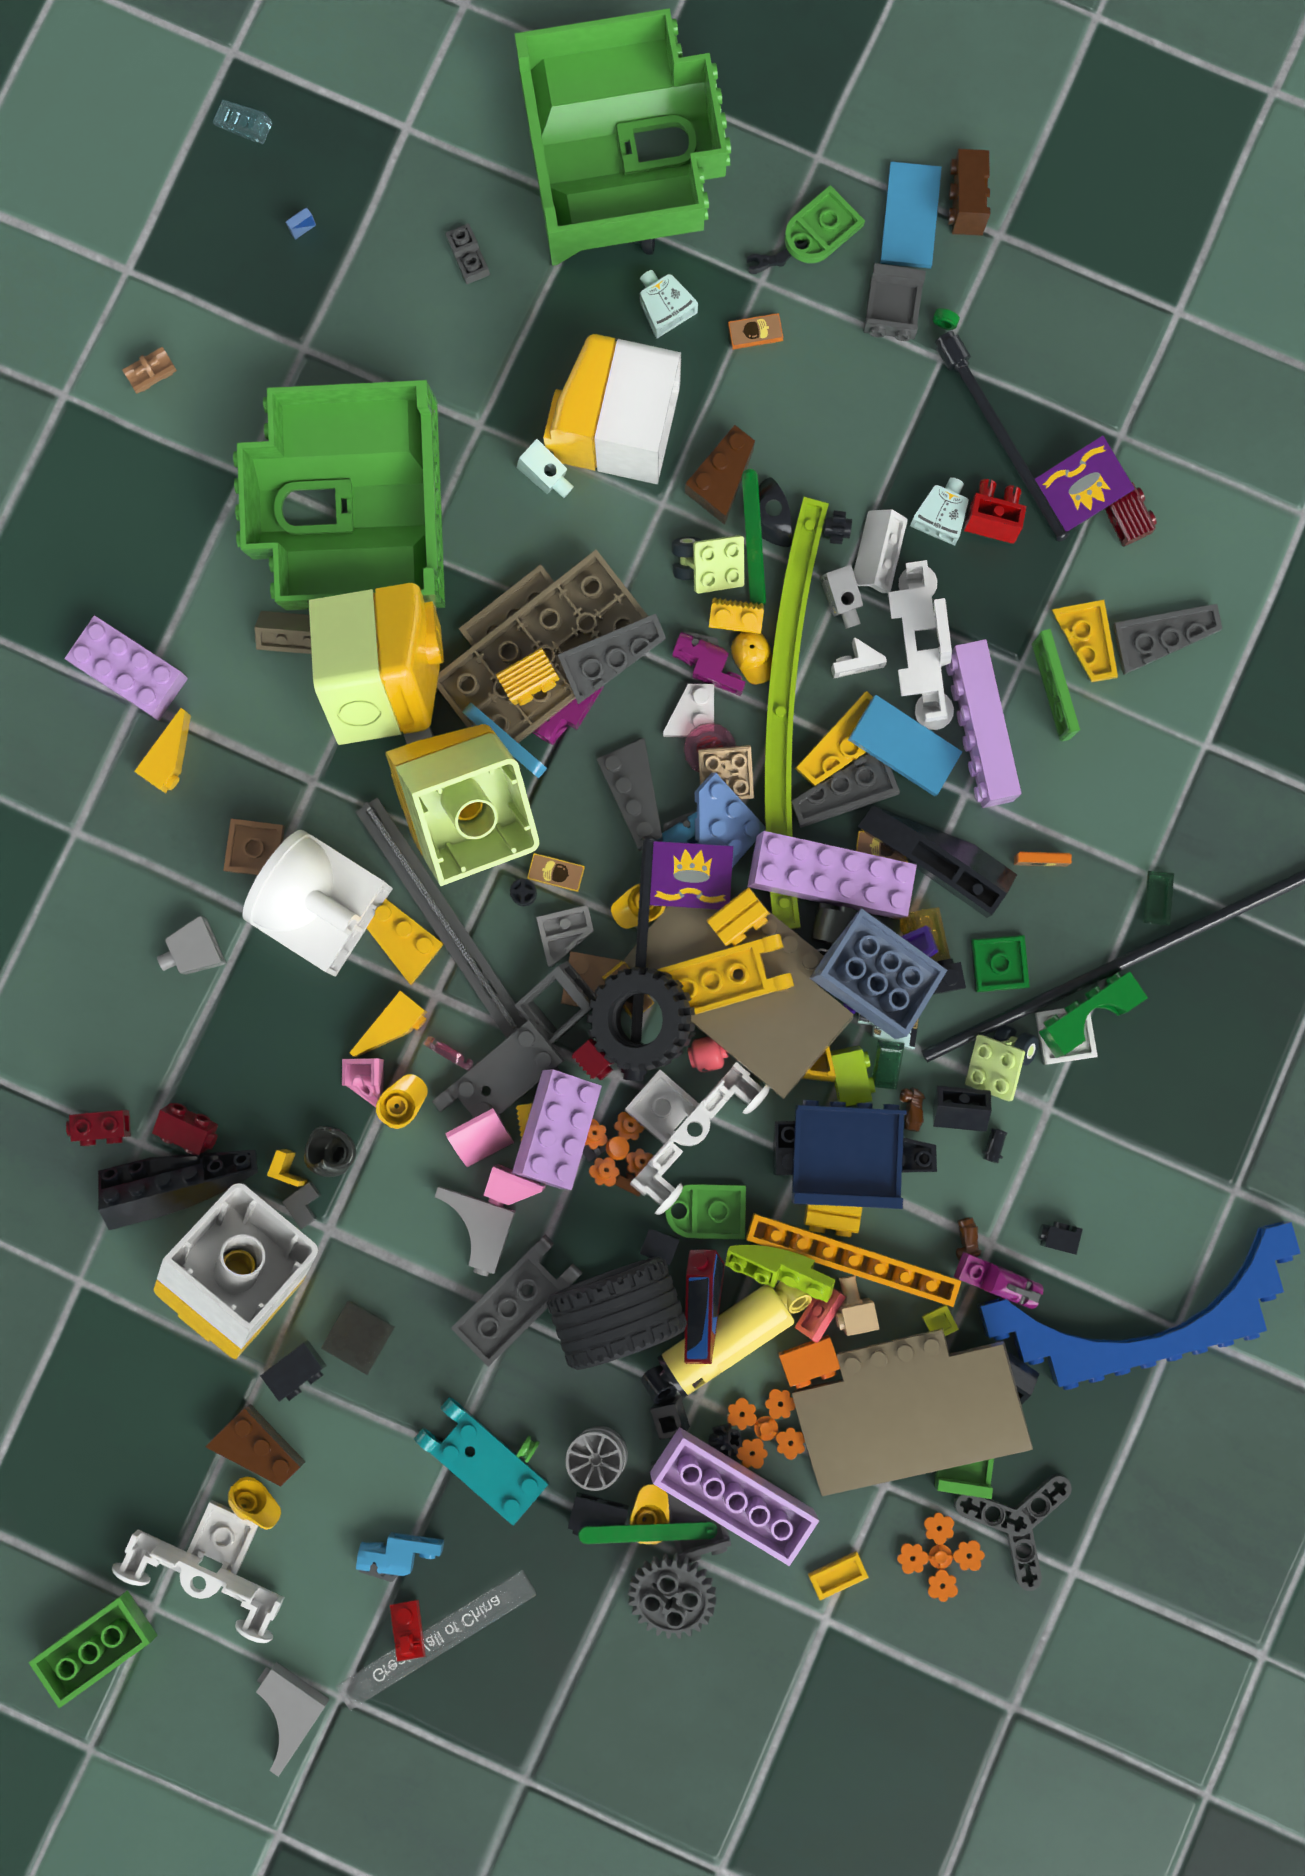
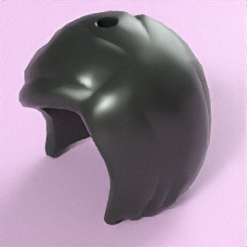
(325, 1148)

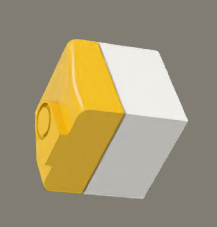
(616, 408)
(234, 1269)

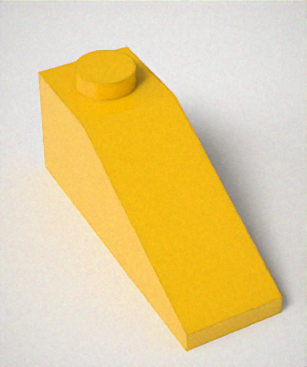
(165, 758)
(394, 1022)

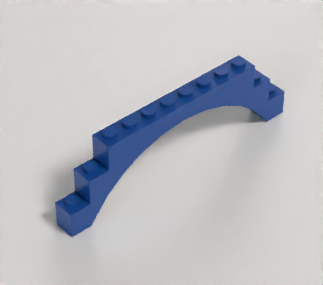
(1228, 1317)

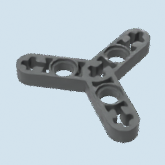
(1022, 1534)

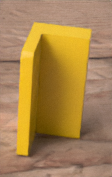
(280, 1167)

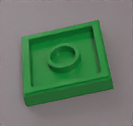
(1000, 963)

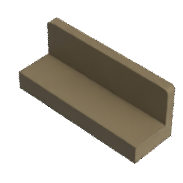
(283, 632)

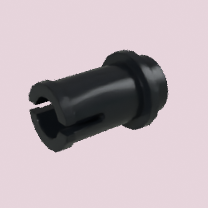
(994, 1145)

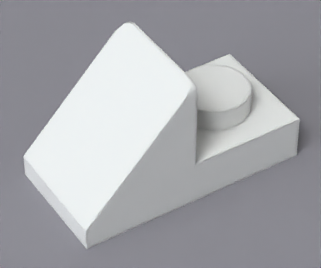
(865, 660)

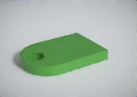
(824, 224)
(711, 1212)

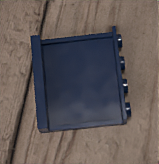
(848, 1155)

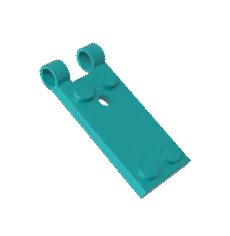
(492, 1471)

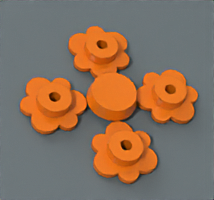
(616, 1148)
(766, 1428)
(940, 1557)

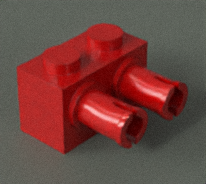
(995, 516)

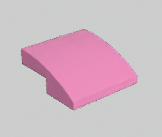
(479, 1137)

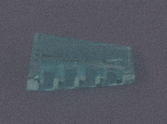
(257, 128)

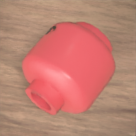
(706, 1055)

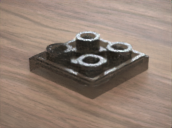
(358, 1337)

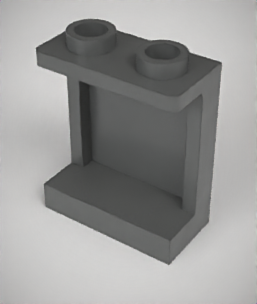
(894, 302)

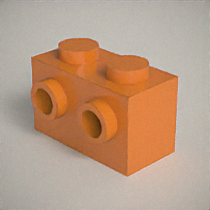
(809, 1361)

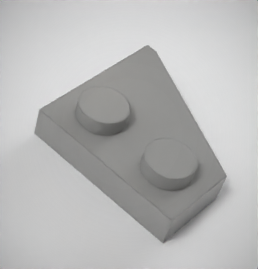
(564, 931)

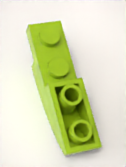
(774, 1264)

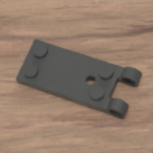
(507, 1070)
(505, 1310)

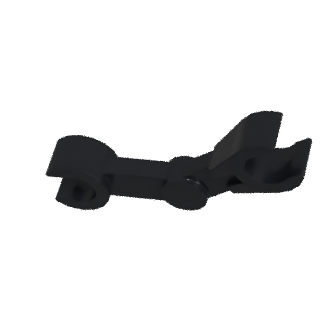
(775, 260)

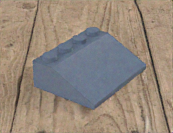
(879, 975)

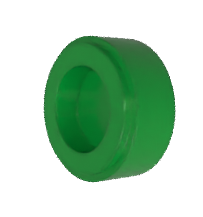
(945, 319)

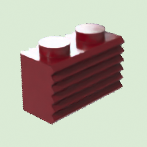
(1131, 517)
(592, 1060)

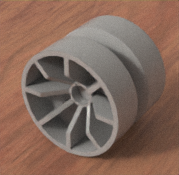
(596, 1458)

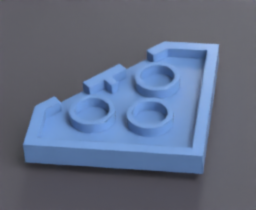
(724, 818)

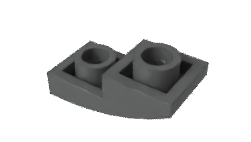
(467, 253)

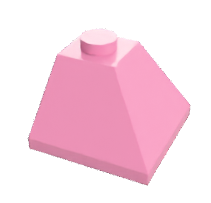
(509, 1188)

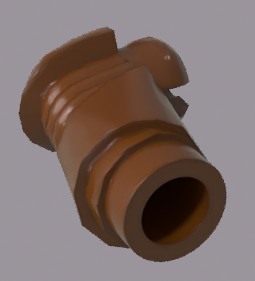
(914, 1116)
(969, 1237)

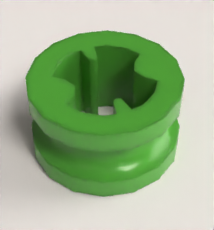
(527, 1449)

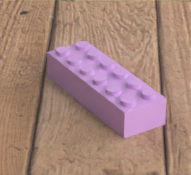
(983, 724)
(832, 875)
(734, 1496)

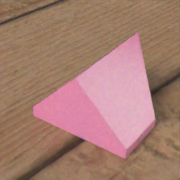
(364, 1077)

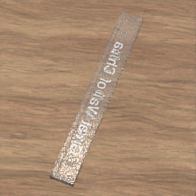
(438, 1639)

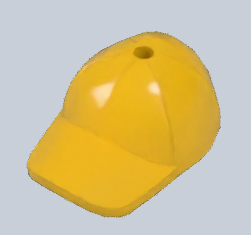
(754, 662)
(626, 909)
(409, 1094)
(257, 1503)
(651, 1504)

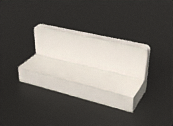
(880, 549)

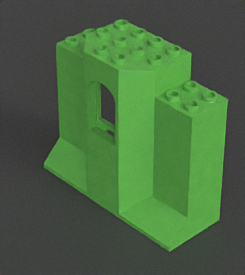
(587, 97)
(379, 454)

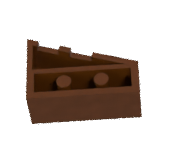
(969, 192)
(720, 475)
(257, 1447)

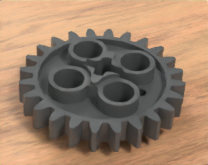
(672, 1596)

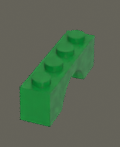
(1067, 1031)

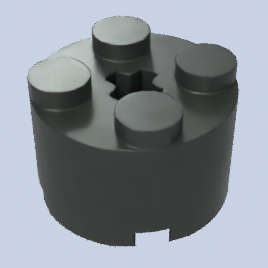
(830, 922)

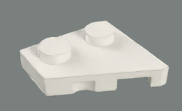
(693, 709)

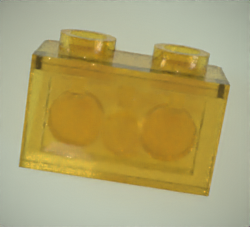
(933, 920)

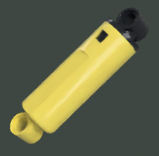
(738, 1333)

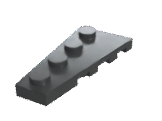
(1156, 636)
(602, 659)
(633, 790)
(846, 790)

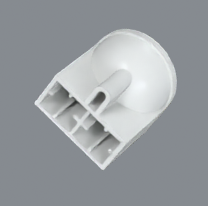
(314, 900)

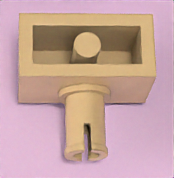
(855, 1314)

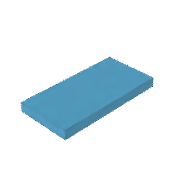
(910, 215)
(905, 745)

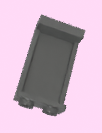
(682, 1513)

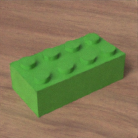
(93, 1649)

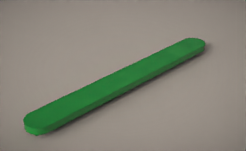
(753, 536)
(647, 1532)

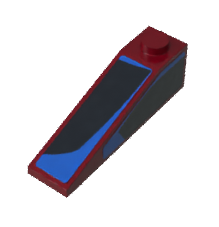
(702, 1304)

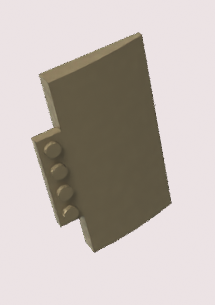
(530, 617)
(769, 1034)
(910, 1412)

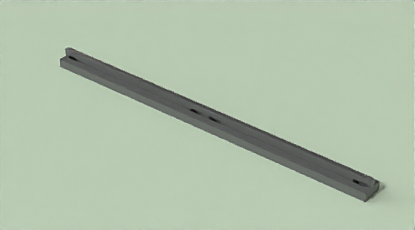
(445, 924)

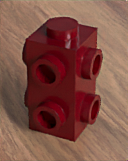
(99, 1125)
(185, 1128)

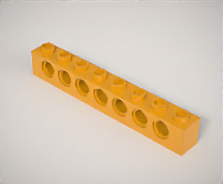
(854, 1260)

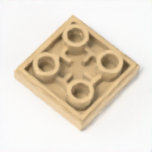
(732, 765)

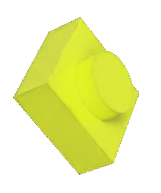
(940, 1319)

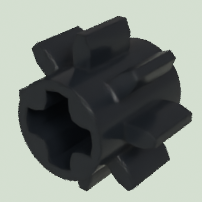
(837, 527)
(725, 1439)

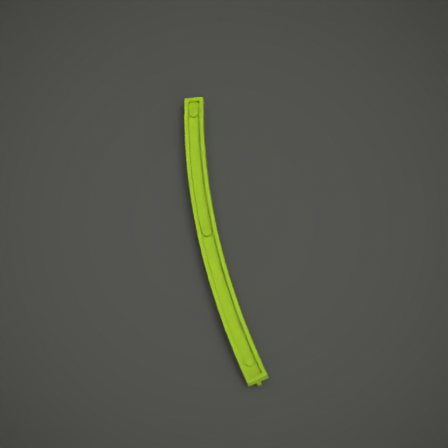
(783, 686)

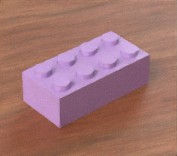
(126, 668)
(556, 1129)

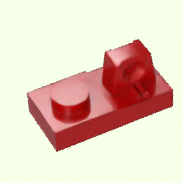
(407, 1630)

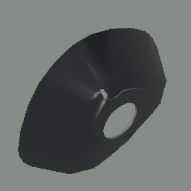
(775, 528)

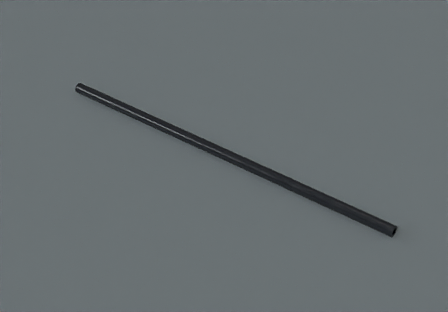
(1114, 966)

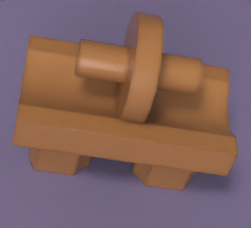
(149, 370)

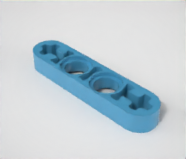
(513, 747)

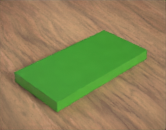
(1055, 685)

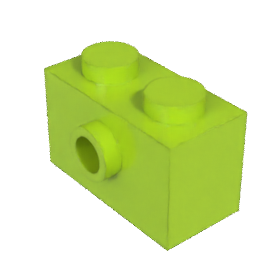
(851, 1075)

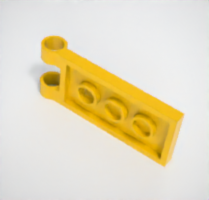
(711, 976)

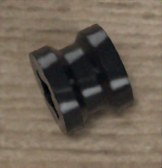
(521, 888)

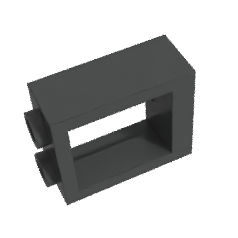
(575, 987)

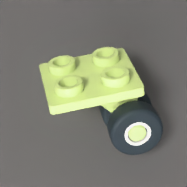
(710, 563)
(999, 1060)

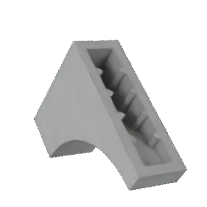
(486, 1225)
(294, 1707)

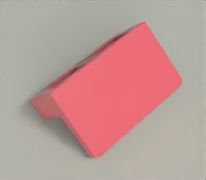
(819, 1315)

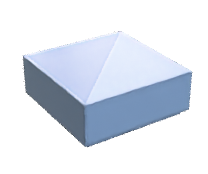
(300, 223)

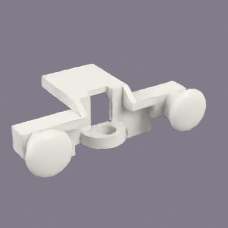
(923, 673)
(664, 1106)
(219, 1537)

